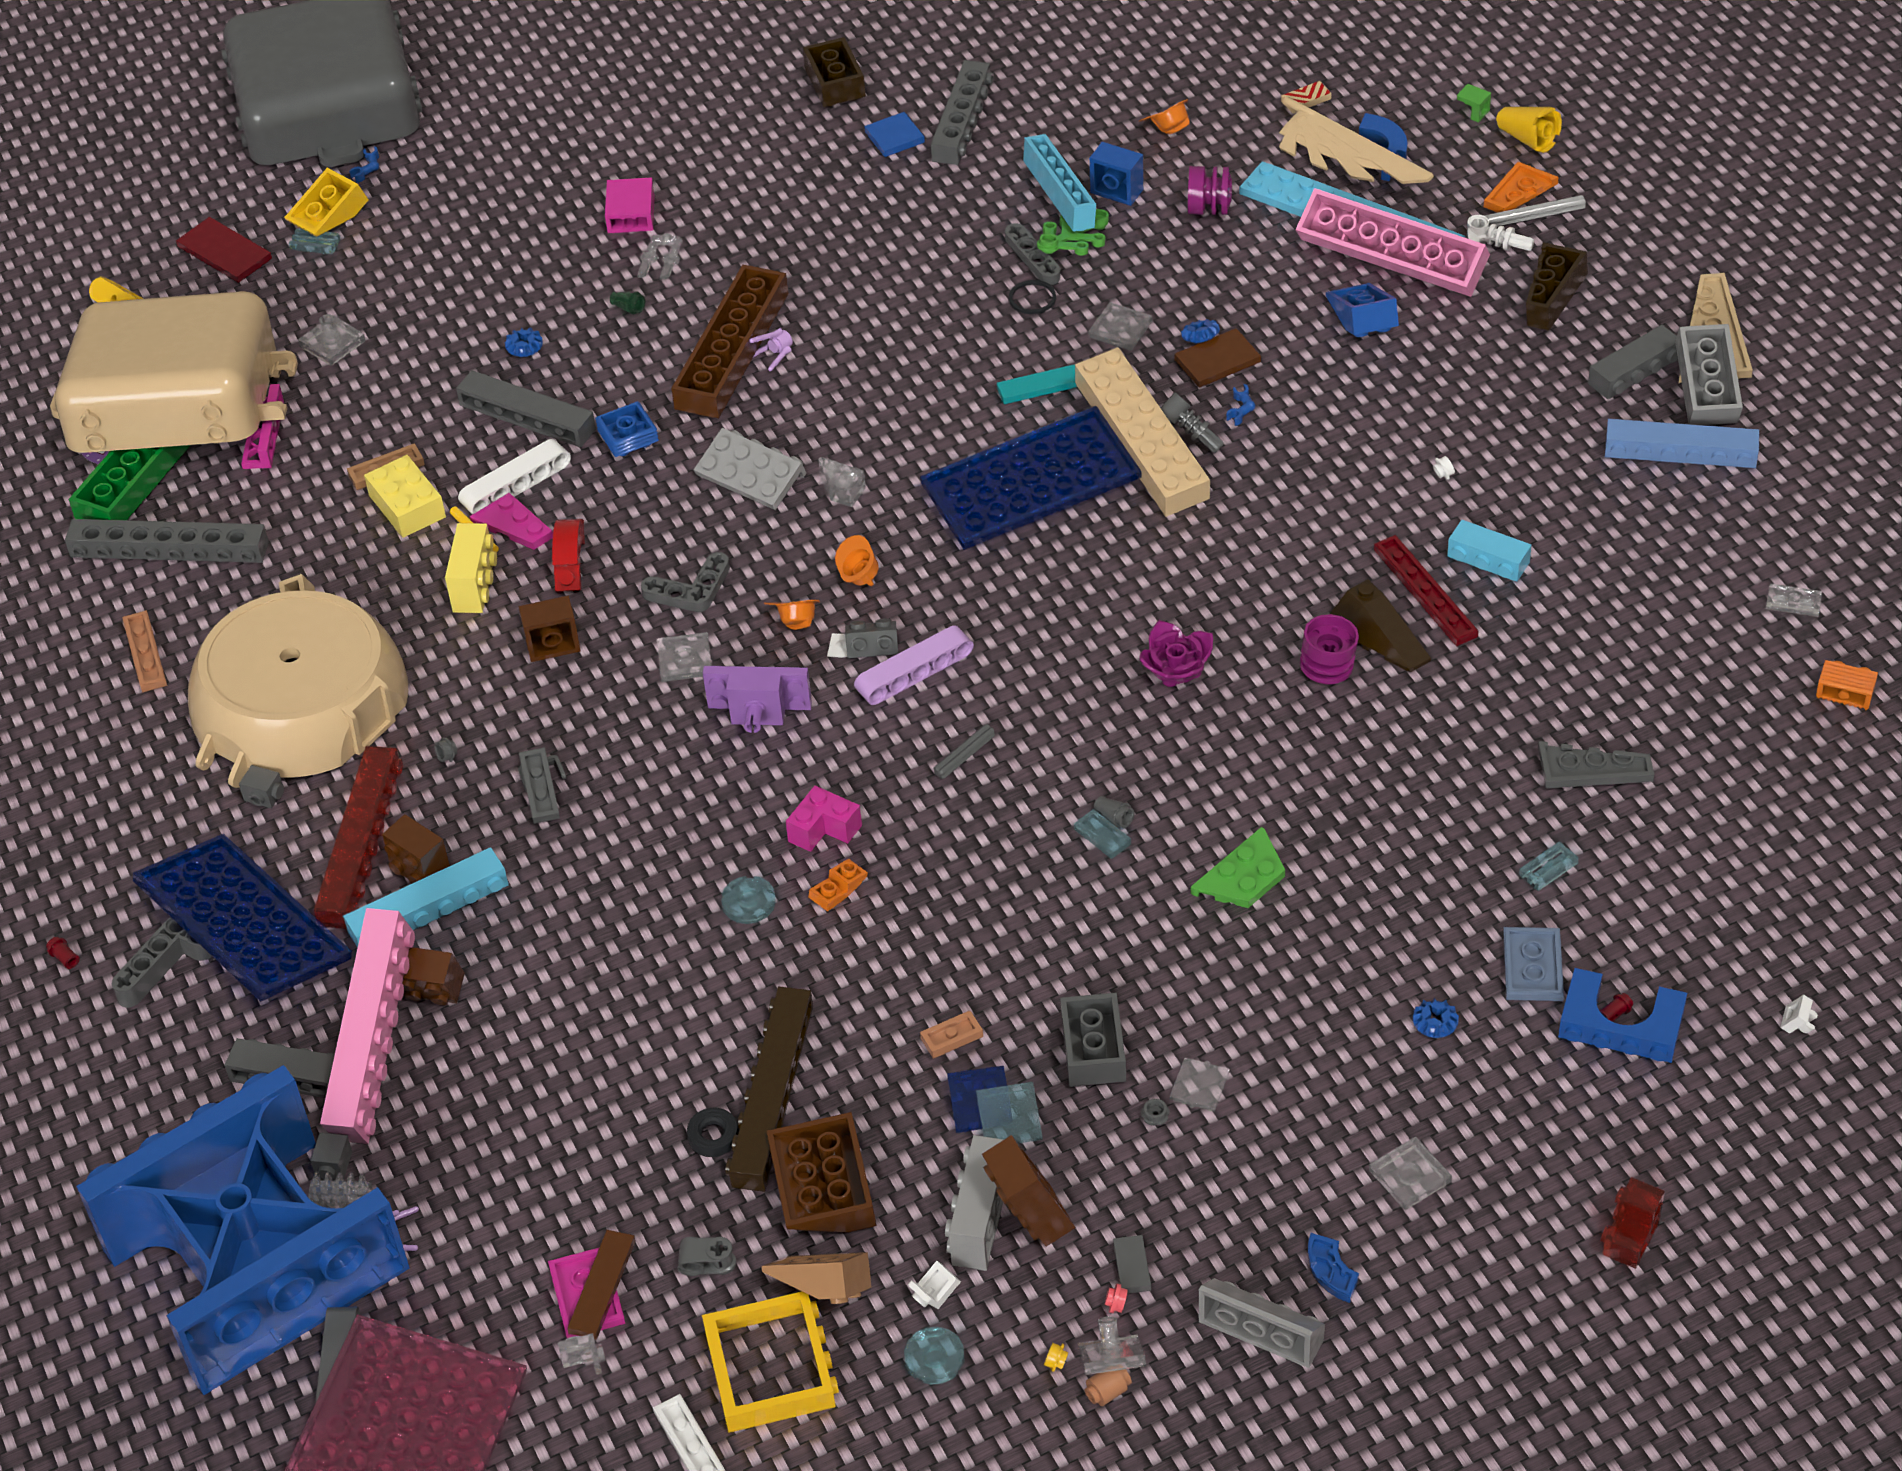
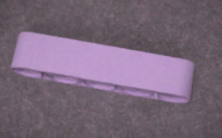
(913, 665)

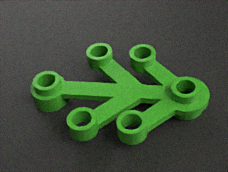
(1050, 242)

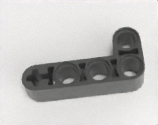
(154, 961)

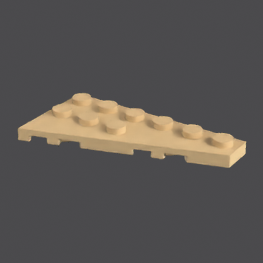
(1716, 307)

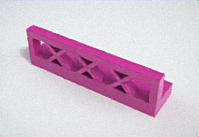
(267, 434)

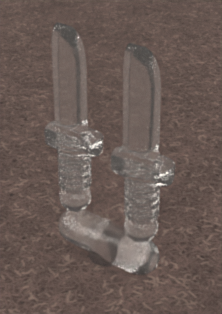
(670, 259)

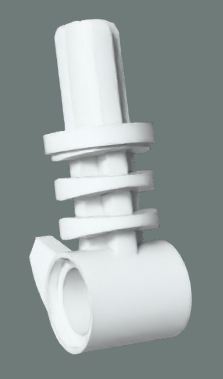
(1479, 231)

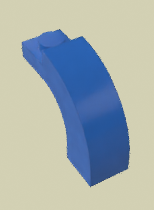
(1386, 134)

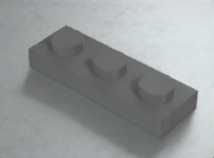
(539, 785)

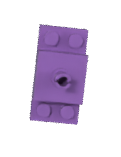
(757, 693)

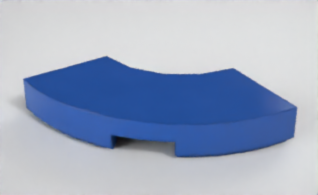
(1330, 1269)

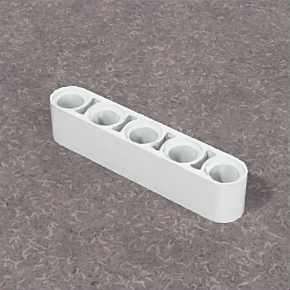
(515, 475)

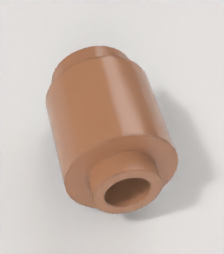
(1107, 1386)

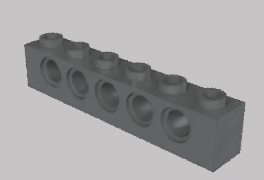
(961, 112)

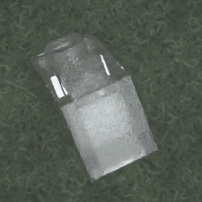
(842, 482)

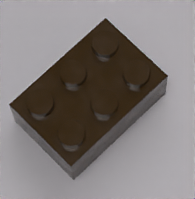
(834, 72)

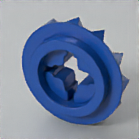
(1200, 331)
(521, 348)
(1433, 1027)

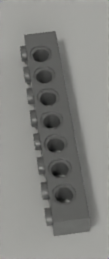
(167, 540)

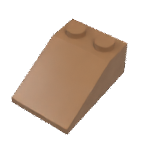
(824, 1275)

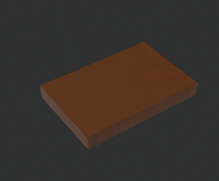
(1217, 357)

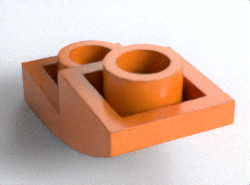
(839, 885)

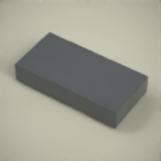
(1132, 1264)

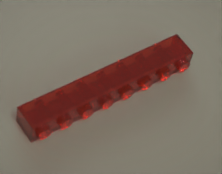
(358, 836)

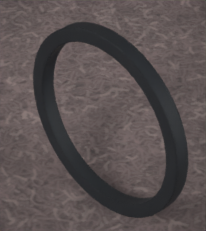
(1032, 311)

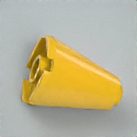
(1531, 125)

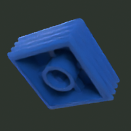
(627, 429)

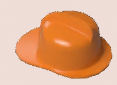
(1172, 119)
(856, 561)
(796, 614)

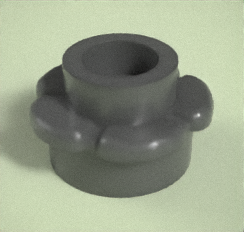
(445, 749)
(1155, 1106)

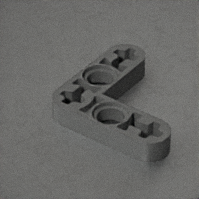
(659, 589)

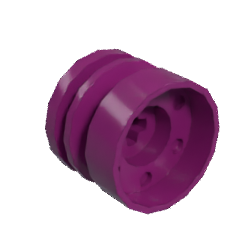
(1209, 190)
(1328, 649)

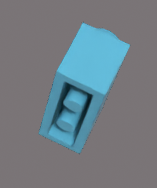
(1489, 550)

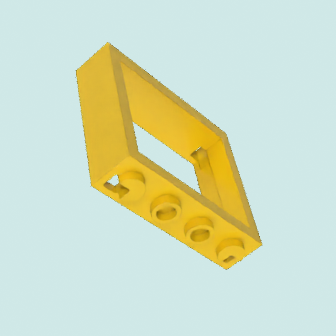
(778, 1407)

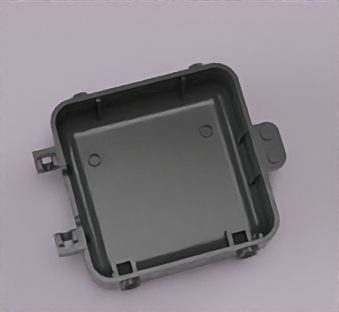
(320, 80)

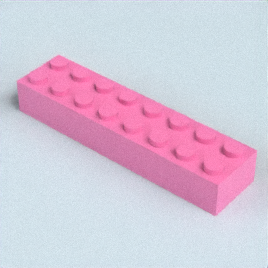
(1393, 242)
(368, 1025)

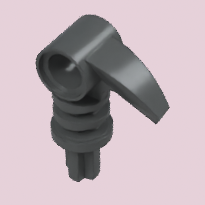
(1177, 410)

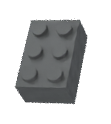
(1093, 1039)

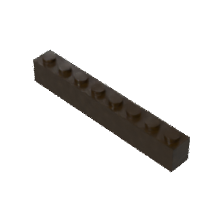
(770, 1088)

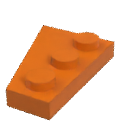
(1519, 187)

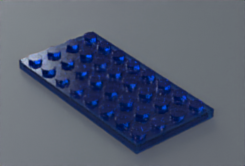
(1030, 477)
(242, 917)

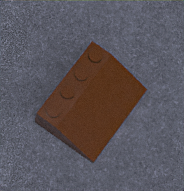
(822, 1175)

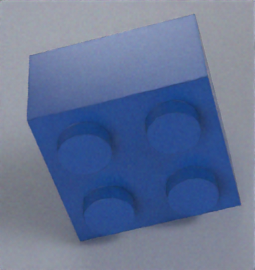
(1116, 173)

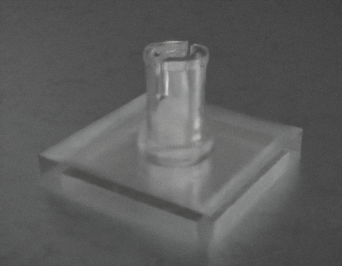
(331, 339)
(1111, 1351)

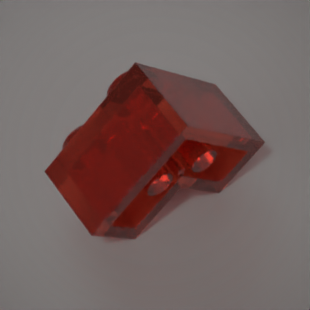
(1634, 1222)

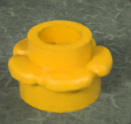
(1056, 1357)

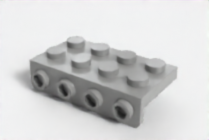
(749, 468)

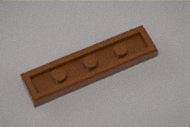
(601, 1284)

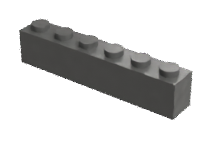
(526, 408)

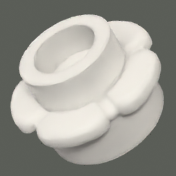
(1443, 467)

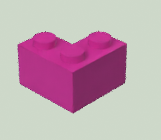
(821, 815)

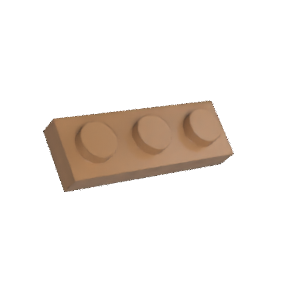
(357, 472)

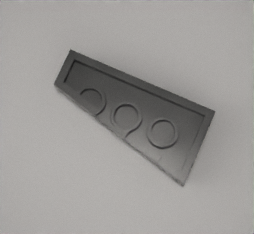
(1590, 767)

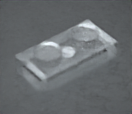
(1794, 600)

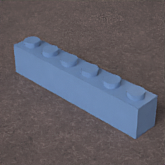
(1682, 443)

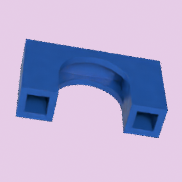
(1651, 1038)

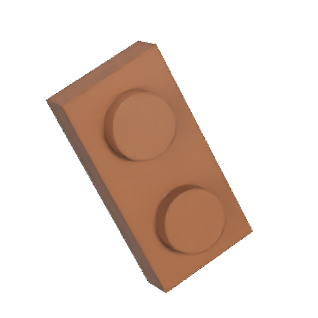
(951, 1034)

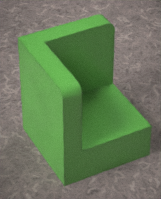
(1477, 99)

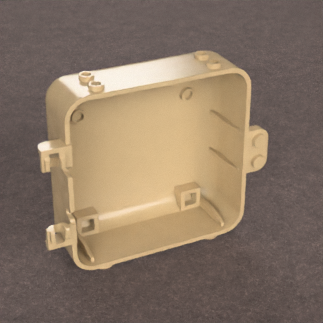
(169, 373)

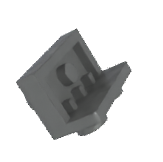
(871, 638)

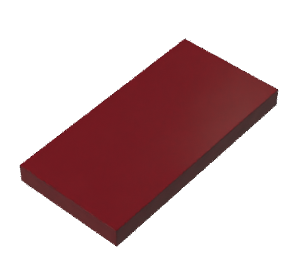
(224, 249)

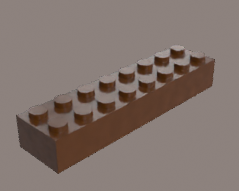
(724, 346)

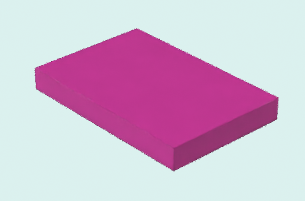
(569, 1278)

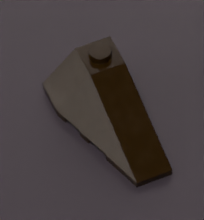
(1381, 626)

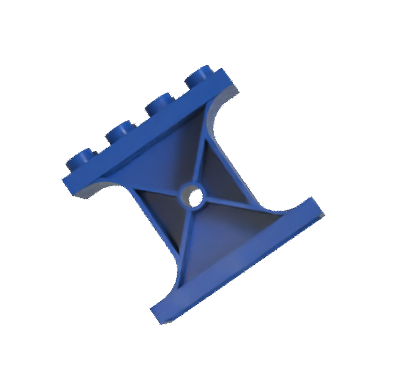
(243, 1227)

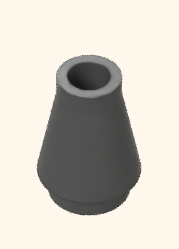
(1115, 811)

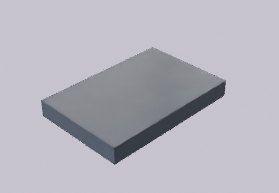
(1533, 964)

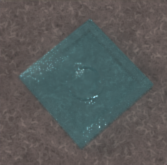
(1010, 1112)

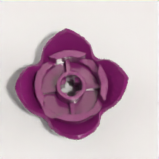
(1176, 656)

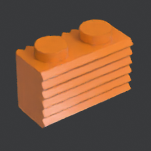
(1846, 684)

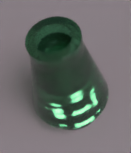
(629, 301)

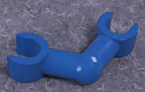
(360, 172)
(1248, 405)

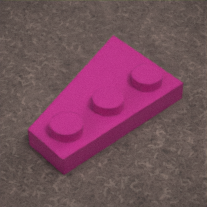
(514, 520)

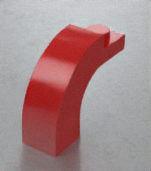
(566, 548)

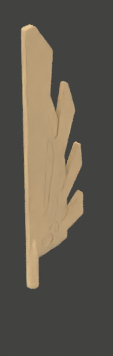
(1347, 147)

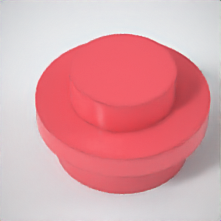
(1116, 1298)

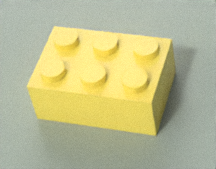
(405, 496)
(470, 568)

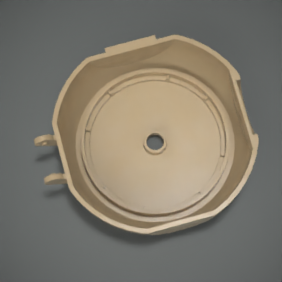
(299, 712)

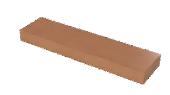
(144, 651)

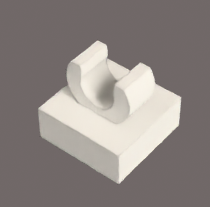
(1798, 1014)

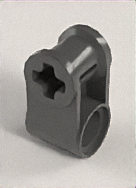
(703, 1256)

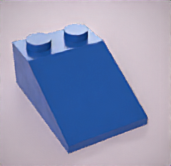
(1364, 309)

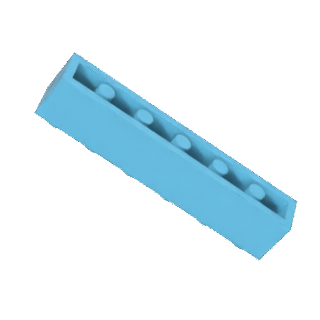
(1059, 182)
(438, 893)

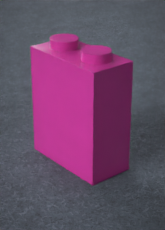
(629, 205)

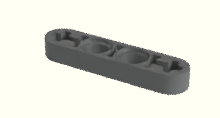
(1012, 232)

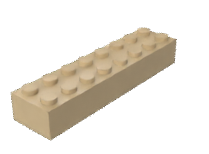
(1164, 459)

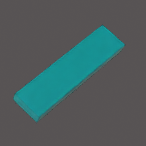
(1037, 384)

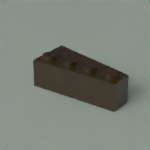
(1554, 284)

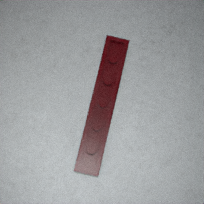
(1426, 590)

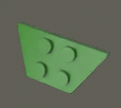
(1243, 873)

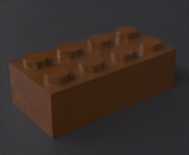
(1026, 1191)

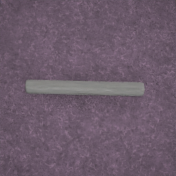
(1536, 211)

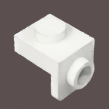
(934, 1286)

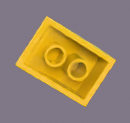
(327, 203)

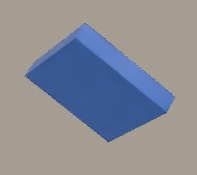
(894, 134)

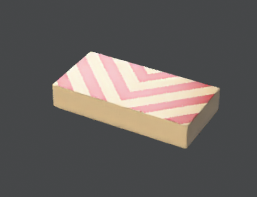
(1309, 95)

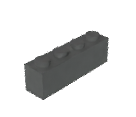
(1633, 362)
(307, 1067)

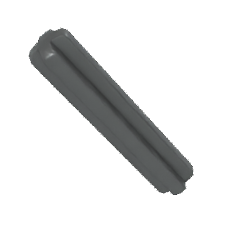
(964, 751)

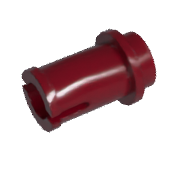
(58, 948)
(1618, 1006)

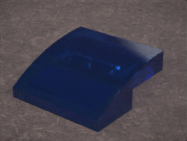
(963, 1094)

